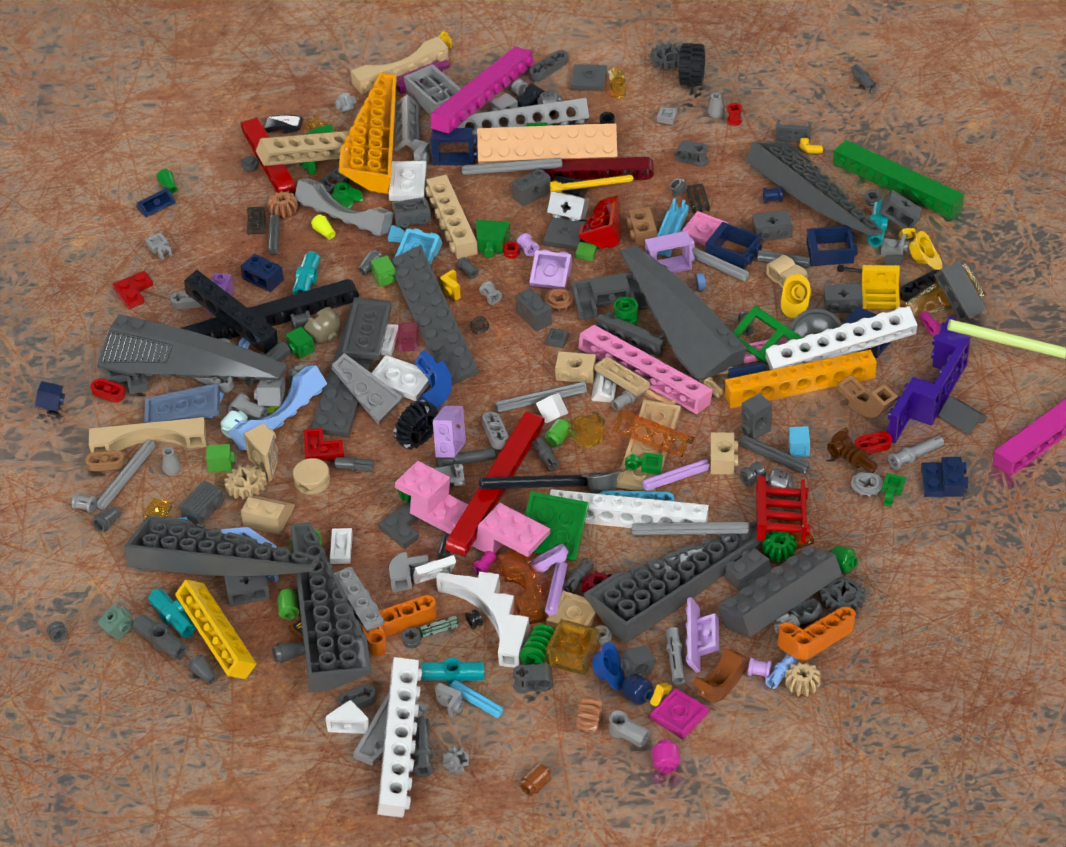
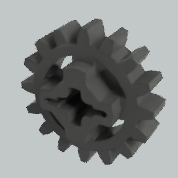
(665, 56)
(833, 593)

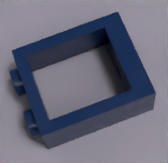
(458, 135)
(831, 235)
(738, 236)

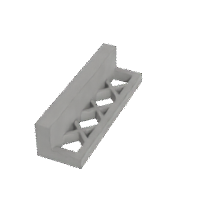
(408, 123)

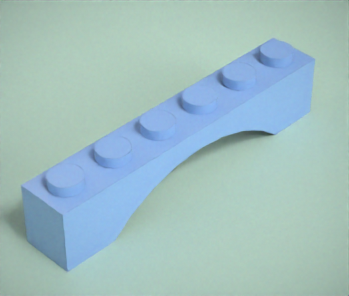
(304, 386)

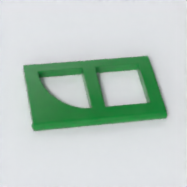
(780, 331)

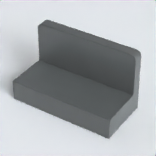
(961, 415)

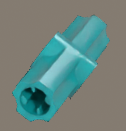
(881, 221)
(307, 273)
(171, 613)
(452, 670)

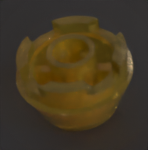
(587, 430)

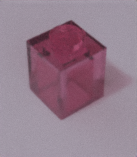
(407, 337)

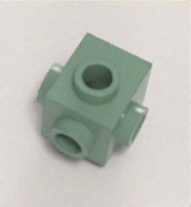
(116, 621)

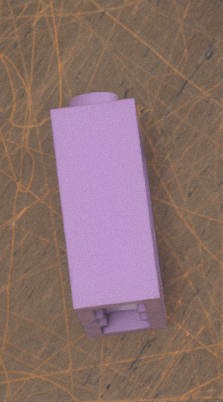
(671, 241)
(447, 436)

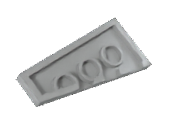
(370, 391)
(372, 743)

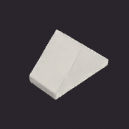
(347, 719)

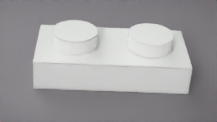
(390, 340)
(341, 546)

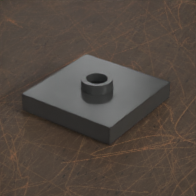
(589, 77)
(563, 233)

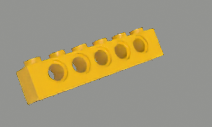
(215, 629)

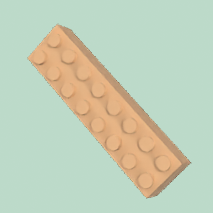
(546, 142)

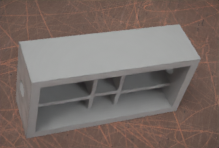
(433, 90)

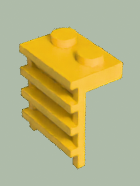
(880, 287)

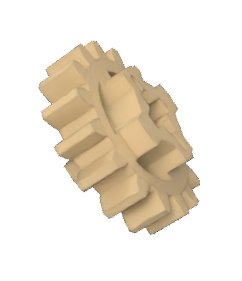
(245, 481)

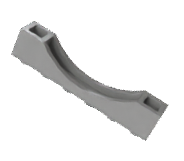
(315, 195)

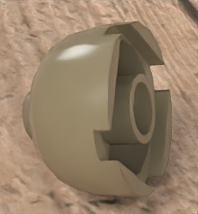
(324, 327)

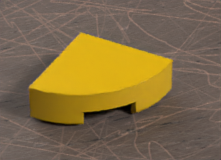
(444, 36)
(911, 233)
(659, 692)

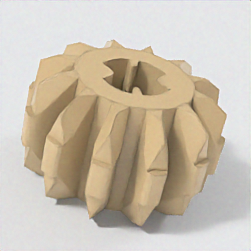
(802, 679)

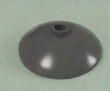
(815, 322)

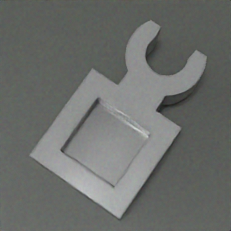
(159, 244)

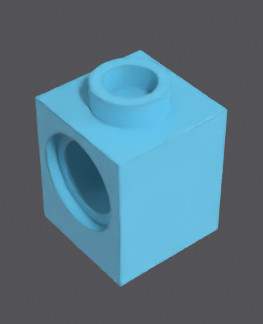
(799, 441)

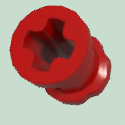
(734, 117)

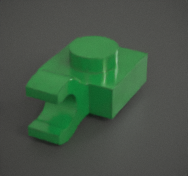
(892, 486)

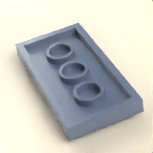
(184, 404)

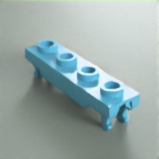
(673, 222)

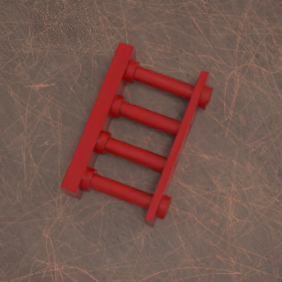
(764, 514)

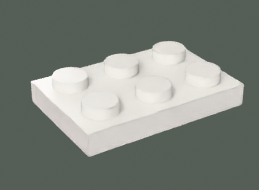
(407, 180)
(402, 377)

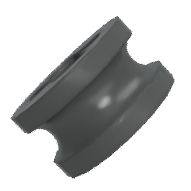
(872, 194)
(57, 631)
(411, 643)

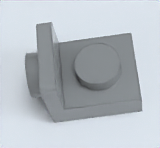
(895, 247)
(449, 697)

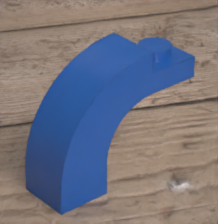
(438, 377)

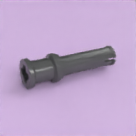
(467, 457)
(423, 753)

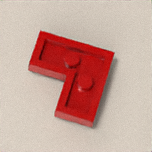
(130, 287)
(318, 448)

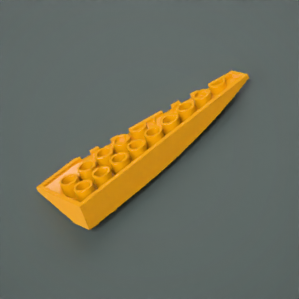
(369, 145)

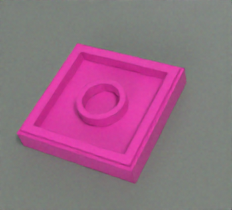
(679, 713)

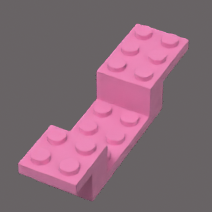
(435, 506)

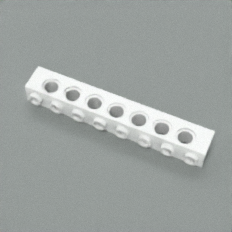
(870, 338)
(626, 511)
(395, 803)

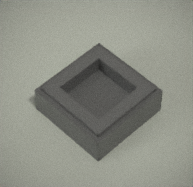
(557, 338)

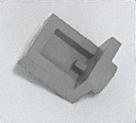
(421, 150)

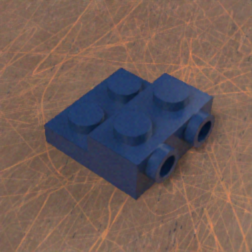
(944, 478)

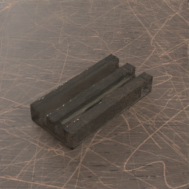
(699, 206)

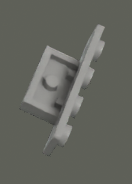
(360, 599)

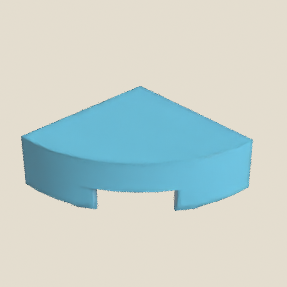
(395, 234)

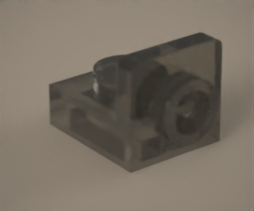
(256, 220)

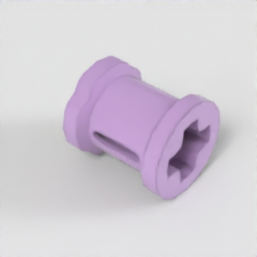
(525, 242)
(759, 668)

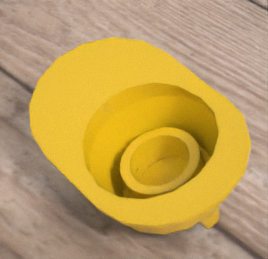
(924, 251)
(795, 295)

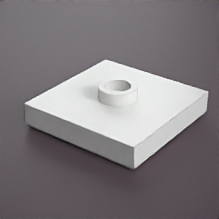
(431, 569)

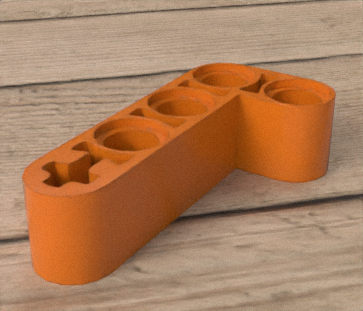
(397, 619)
(818, 636)

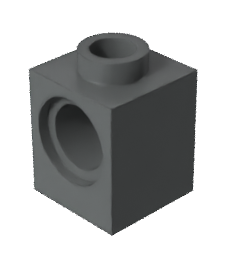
(637, 661)

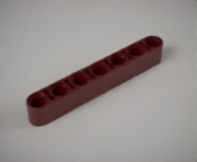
(598, 168)

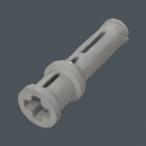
(909, 454)

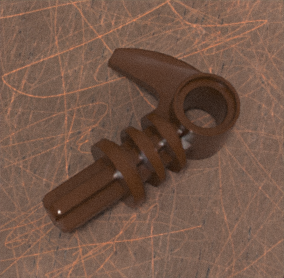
(843, 446)

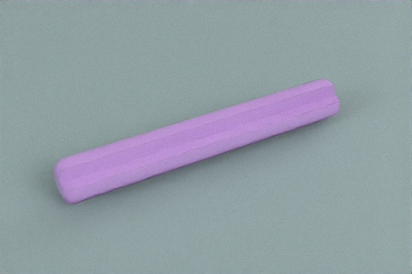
(676, 474)
(556, 588)

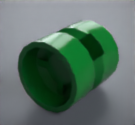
(626, 309)

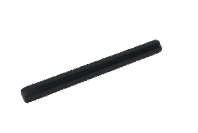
(532, 481)

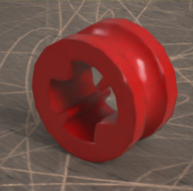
(511, 250)

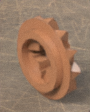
(557, 294)

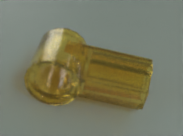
(617, 83)

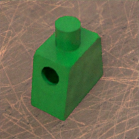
(492, 236)

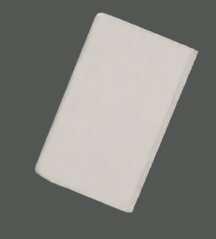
(603, 389)

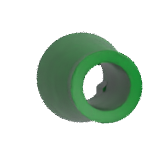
(166, 179)

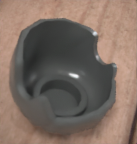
(807, 611)

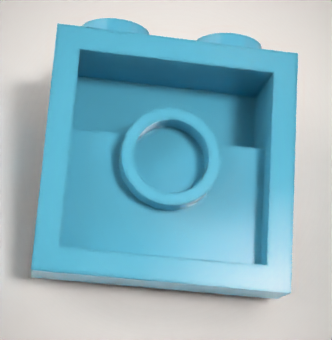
(430, 243)

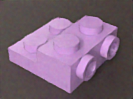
(550, 269)

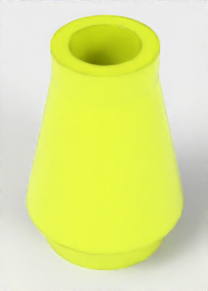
(322, 225)

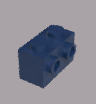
(262, 272)

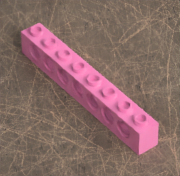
(661, 376)

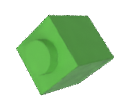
(383, 271)
(219, 458)

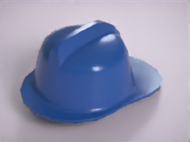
(607, 665)

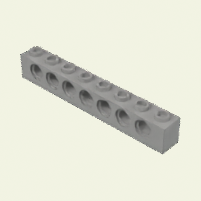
(578, 105)

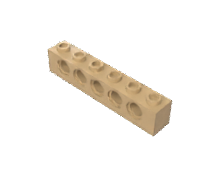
(301, 148)
(451, 217)

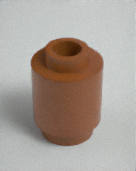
(535, 779)

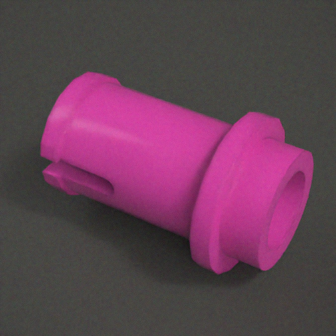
(483, 564)

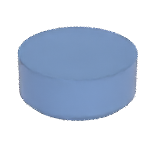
(700, 281)

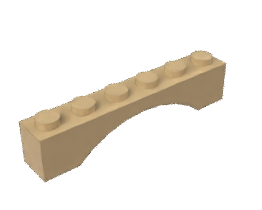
(429, 52)
(184, 432)

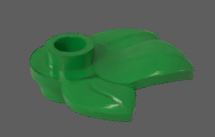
(347, 196)

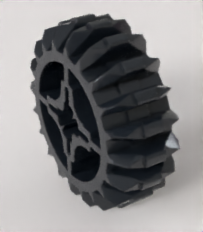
(415, 424)

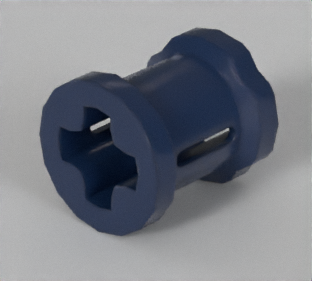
(772, 194)

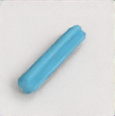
(478, 699)

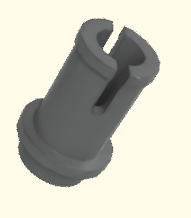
(465, 265)

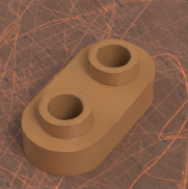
(105, 460)

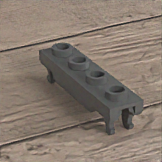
(632, 334)

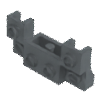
(605, 291)

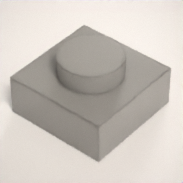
(667, 115)

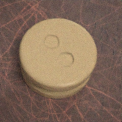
(311, 476)

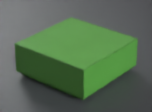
(585, 251)

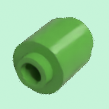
(557, 433)
(288, 604)

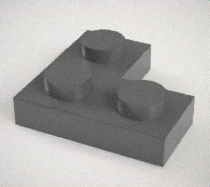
(135, 383)
(398, 526)

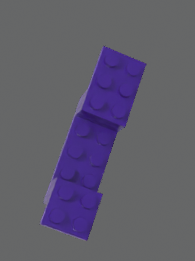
(925, 399)

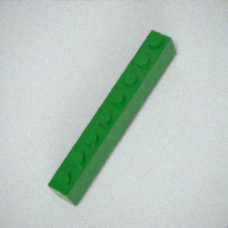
(898, 178)

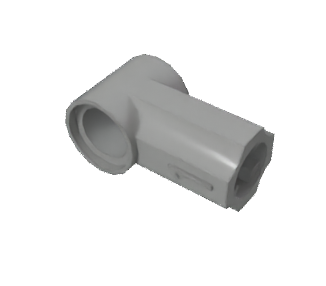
(251, 409)
(627, 729)

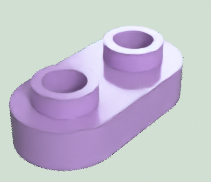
(554, 555)

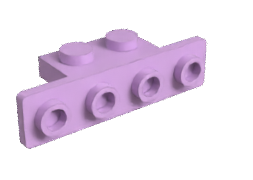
(701, 634)

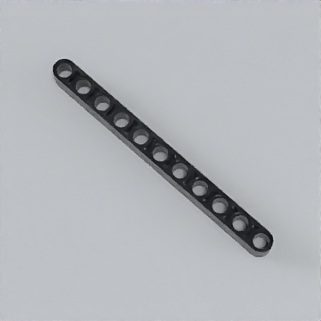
(280, 310)

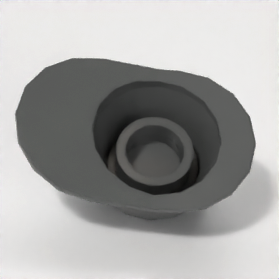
(602, 480)

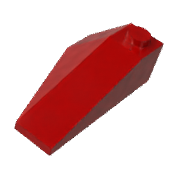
(604, 225)

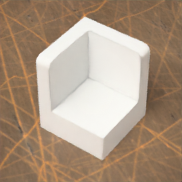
(552, 407)

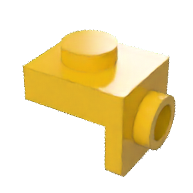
(450, 286)

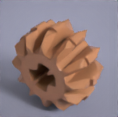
(282, 204)
(589, 713)

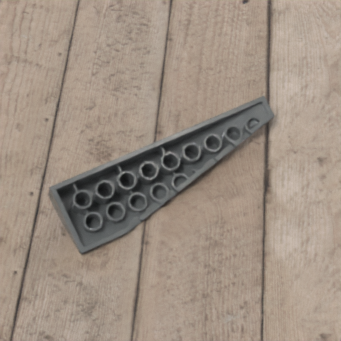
(692, 328)
(331, 634)

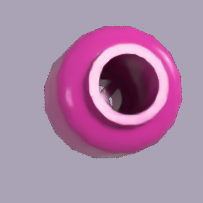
(665, 756)

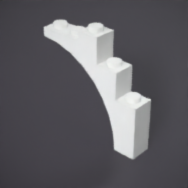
(499, 608)

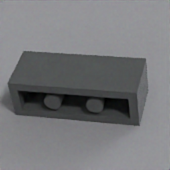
(960, 291)

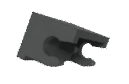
(792, 133)

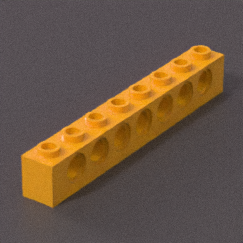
(801, 378)

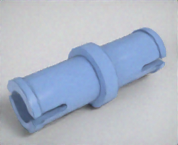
(779, 671)

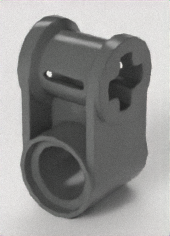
(691, 152)
(535, 677)

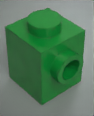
(300, 343)

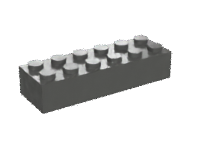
(779, 590)

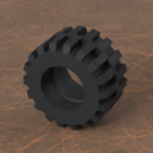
(691, 64)

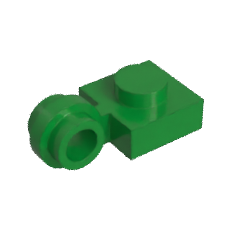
(650, 463)

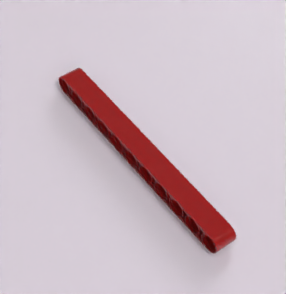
(485, 500)

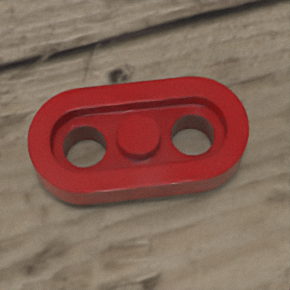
(107, 390)
(874, 442)

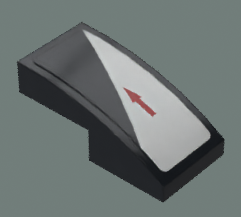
(288, 123)

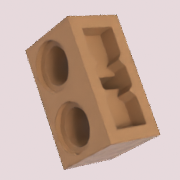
(641, 225)

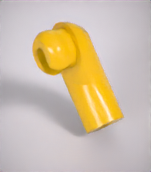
(812, 149)

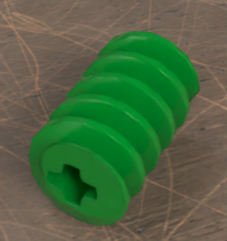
(535, 646)

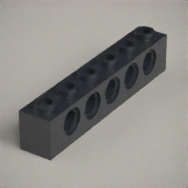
(231, 311)

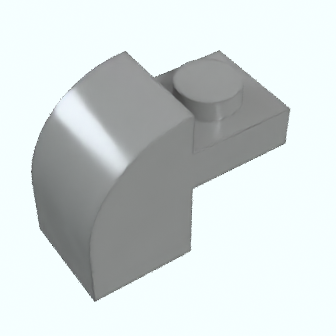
(402, 569)

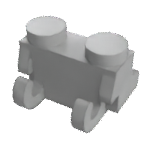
(455, 473)

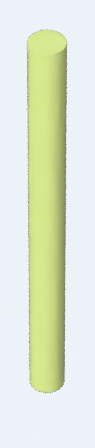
(1006, 338)

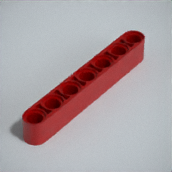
(277, 174)

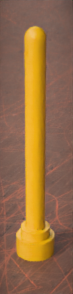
(555, 186)

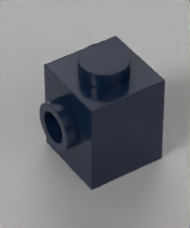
(49, 396)

